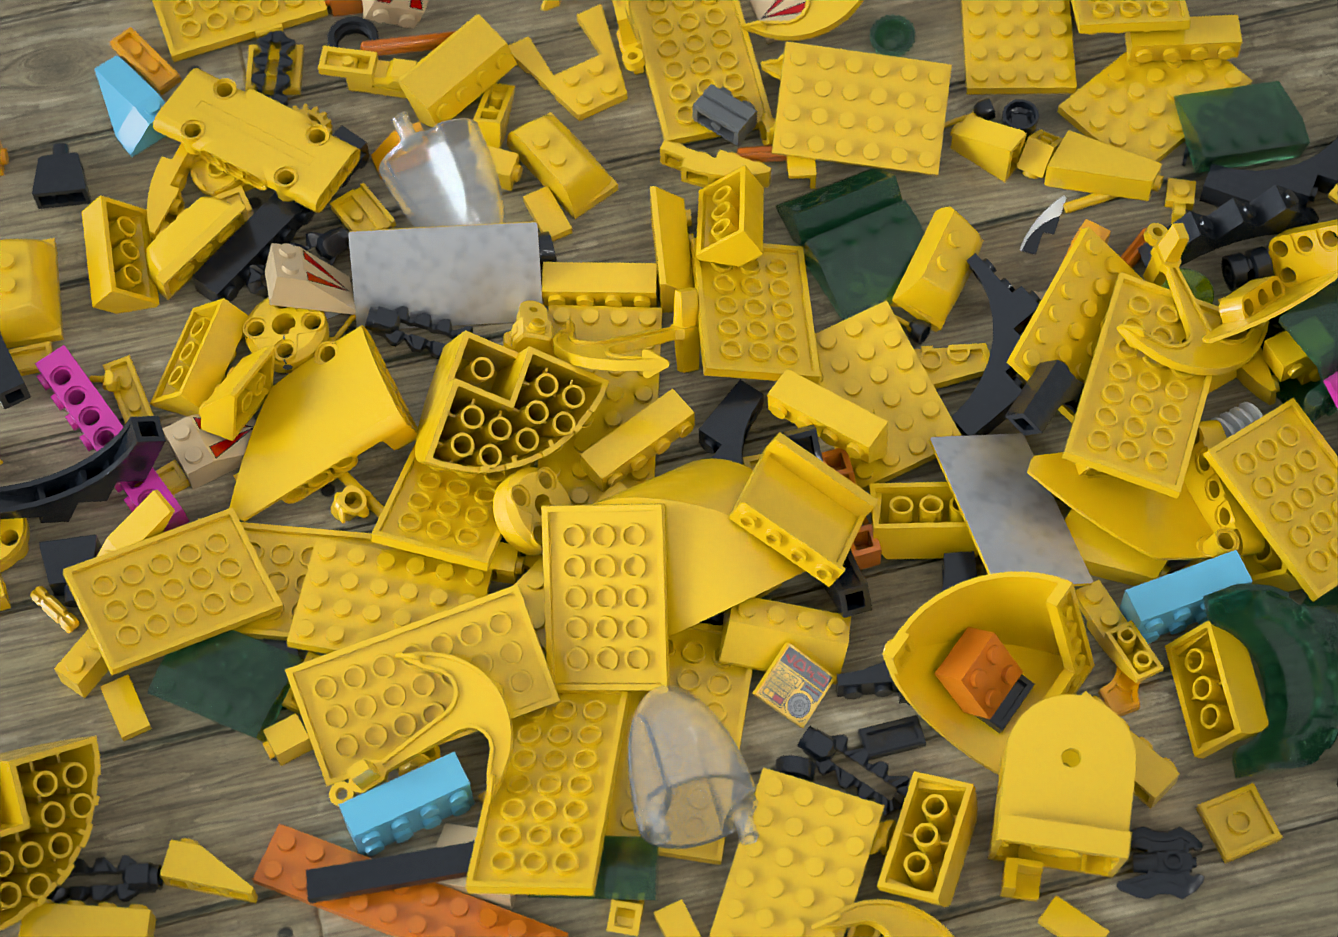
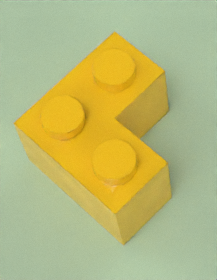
(1288, 359)

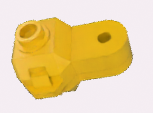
(531, 329)

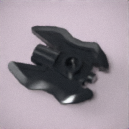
(1164, 863)

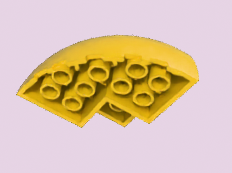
(501, 406)
(44, 819)

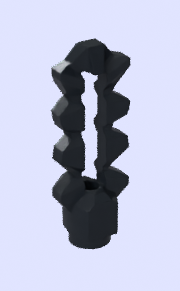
(277, 39)
(326, 245)
(386, 323)
(823, 748)
(137, 879)

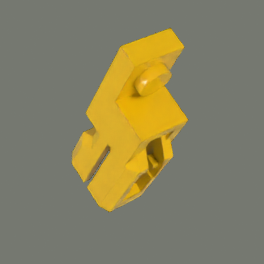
(364, 70)

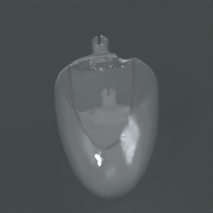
(443, 174)
(687, 773)

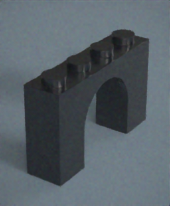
(1043, 395)

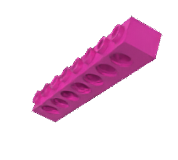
(61, 367)

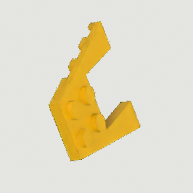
(586, 86)

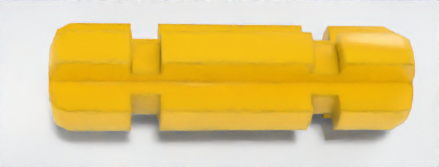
(54, 609)

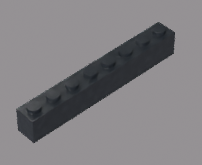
(272, 223)

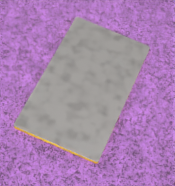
(447, 271)
(1006, 508)

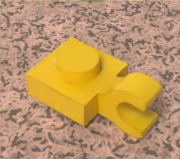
(1179, 197)

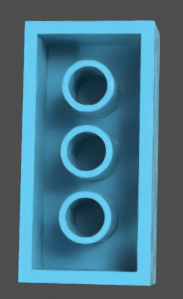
(1177, 598)
(407, 805)

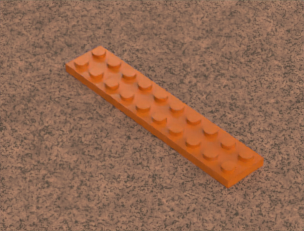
(400, 912)

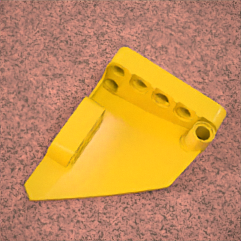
(1270, 296)
(320, 424)
(1194, 526)

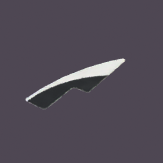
(1044, 224)

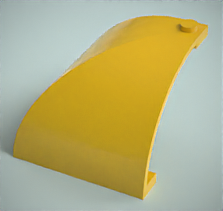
(707, 554)
(1034, 620)

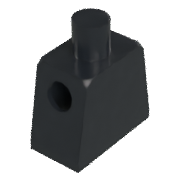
(60, 179)
(63, 554)

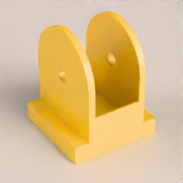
(1066, 788)

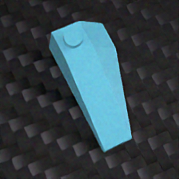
(130, 105)

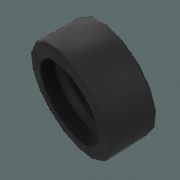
(349, 26)

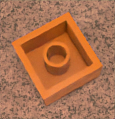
(979, 672)

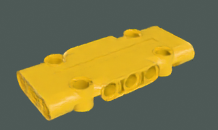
(257, 139)

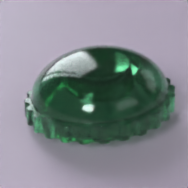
(892, 35)

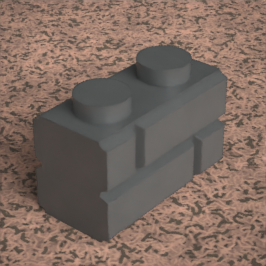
(725, 114)

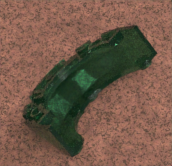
(1296, 673)

